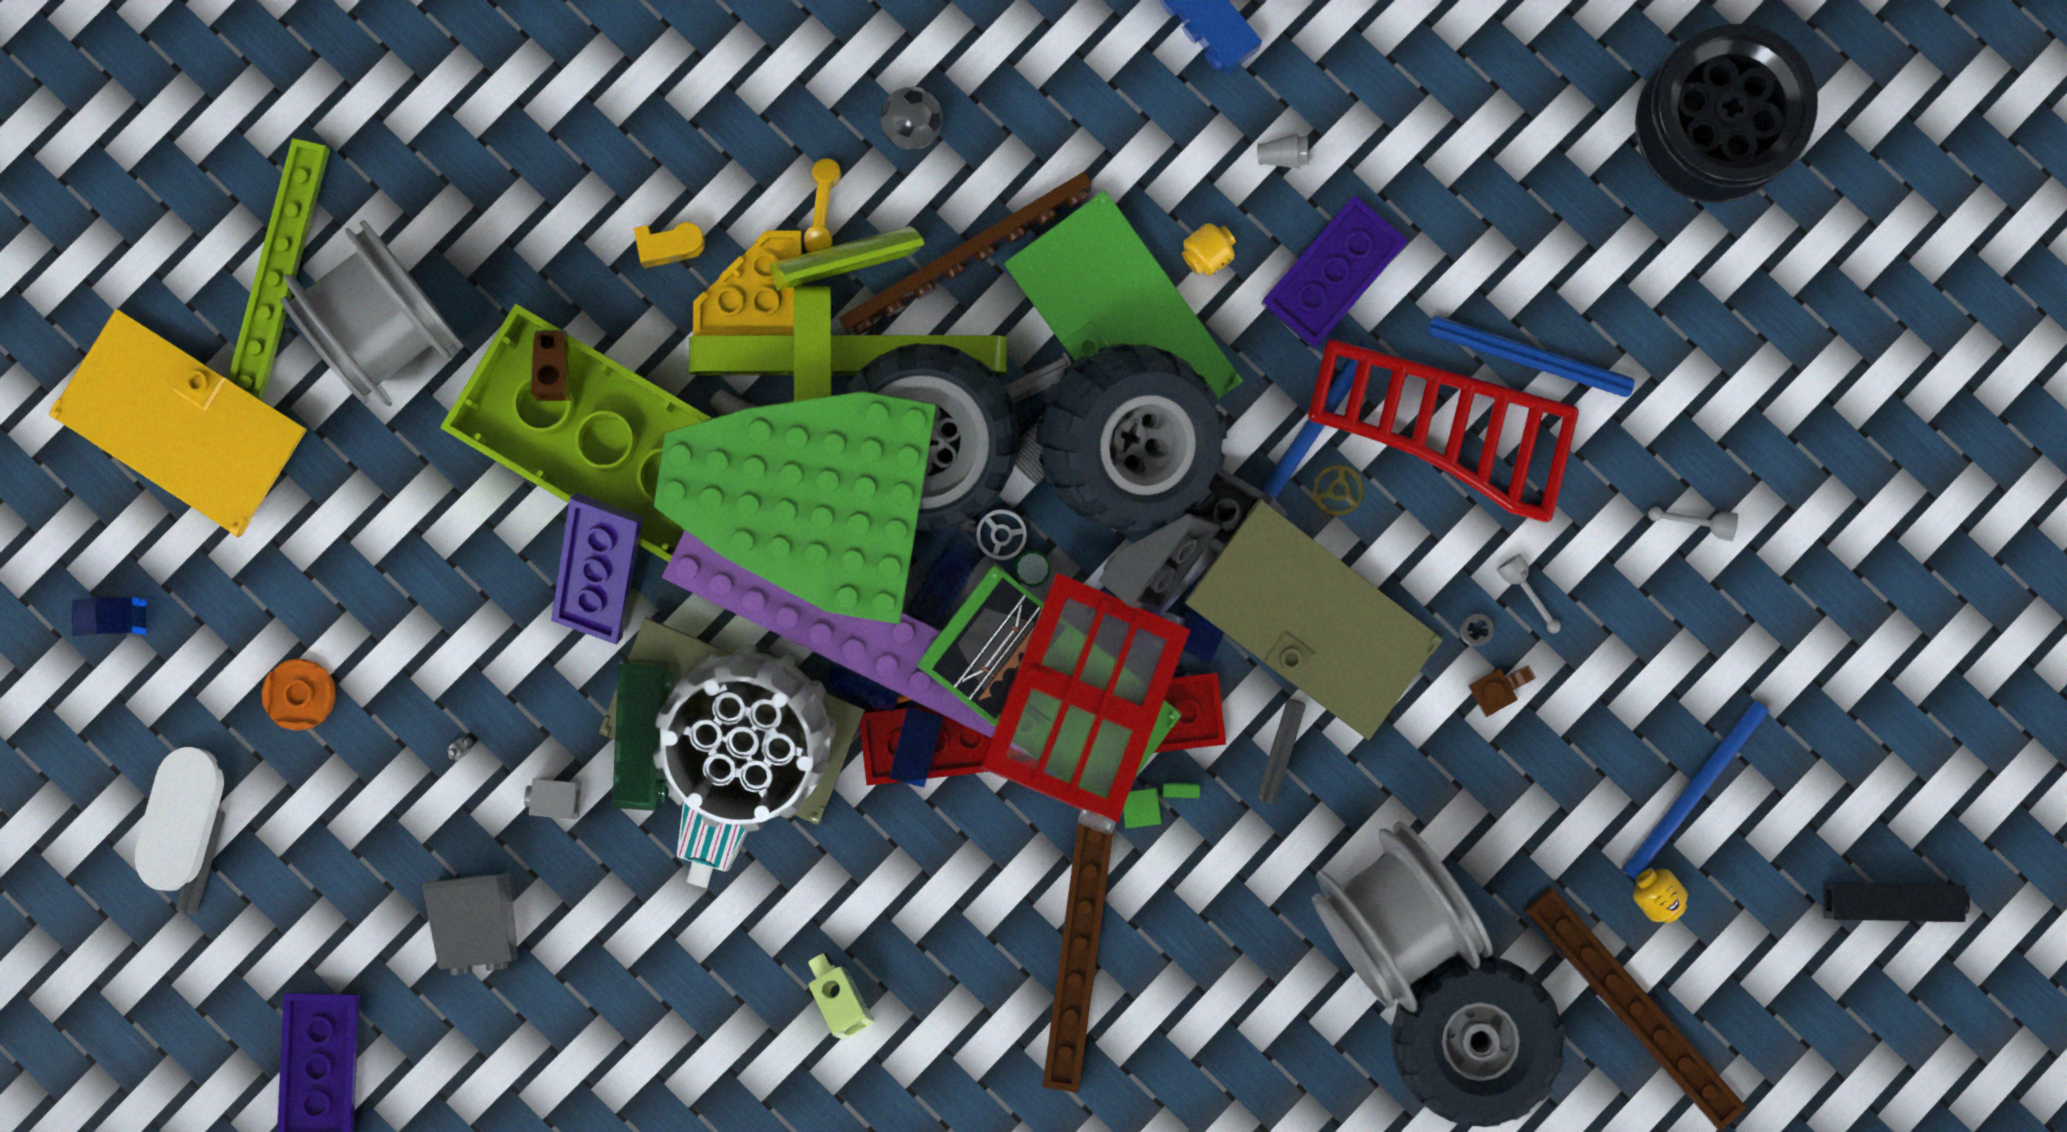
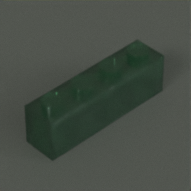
(640, 696)

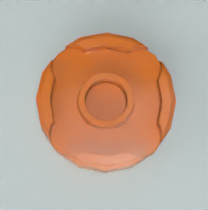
(299, 694)

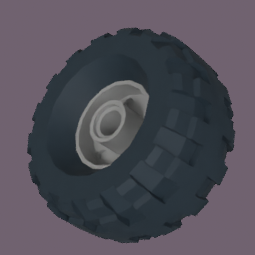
(1508, 1066)

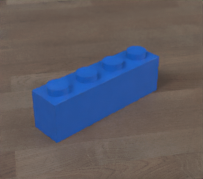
(1217, 29)

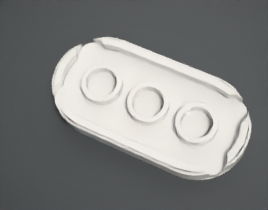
(179, 819)

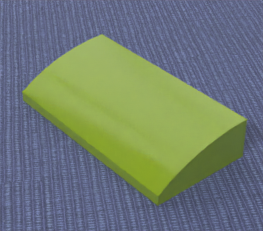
(845, 257)

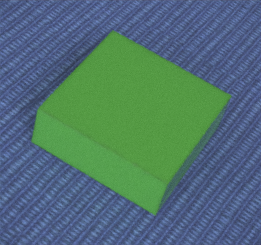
(1180, 790)
(1141, 809)

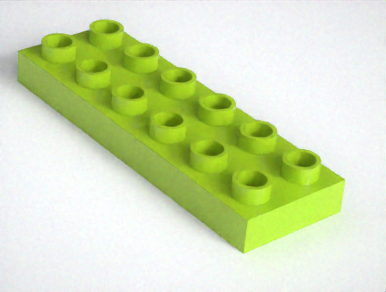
(594, 445)

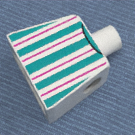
(707, 846)

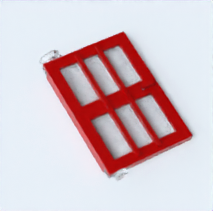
(1085, 700)

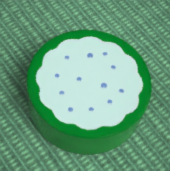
(1032, 569)

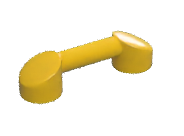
(826, 175)

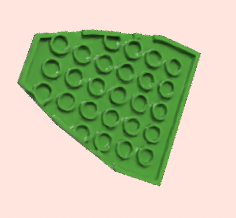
(808, 495)

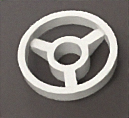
(994, 527)

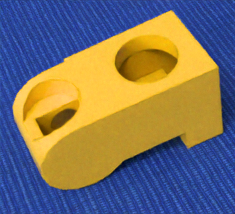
(669, 246)

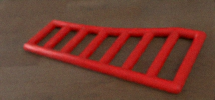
(1448, 462)

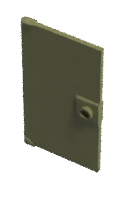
(1313, 620)
(684, 653)

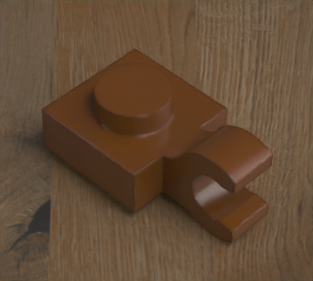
(1496, 691)

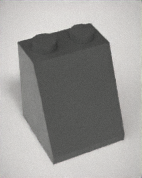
(472, 922)

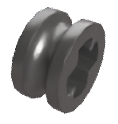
(1473, 619)

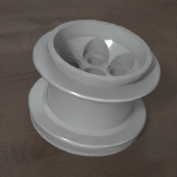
(368, 317)
(1400, 918)

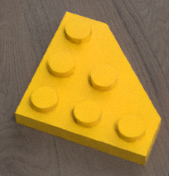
(745, 294)

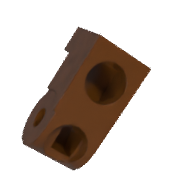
(550, 366)

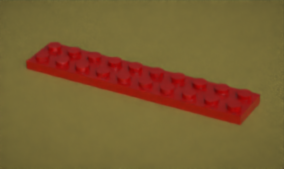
(963, 748)

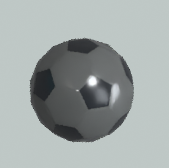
(911, 118)

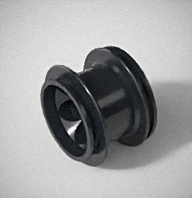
(1742, 57)

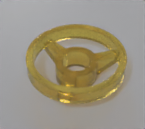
(1329, 493)

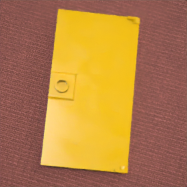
(178, 422)

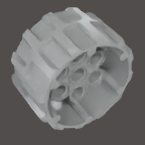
(705, 787)

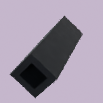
(1895, 902)

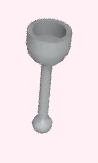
(1721, 525)
(1515, 572)

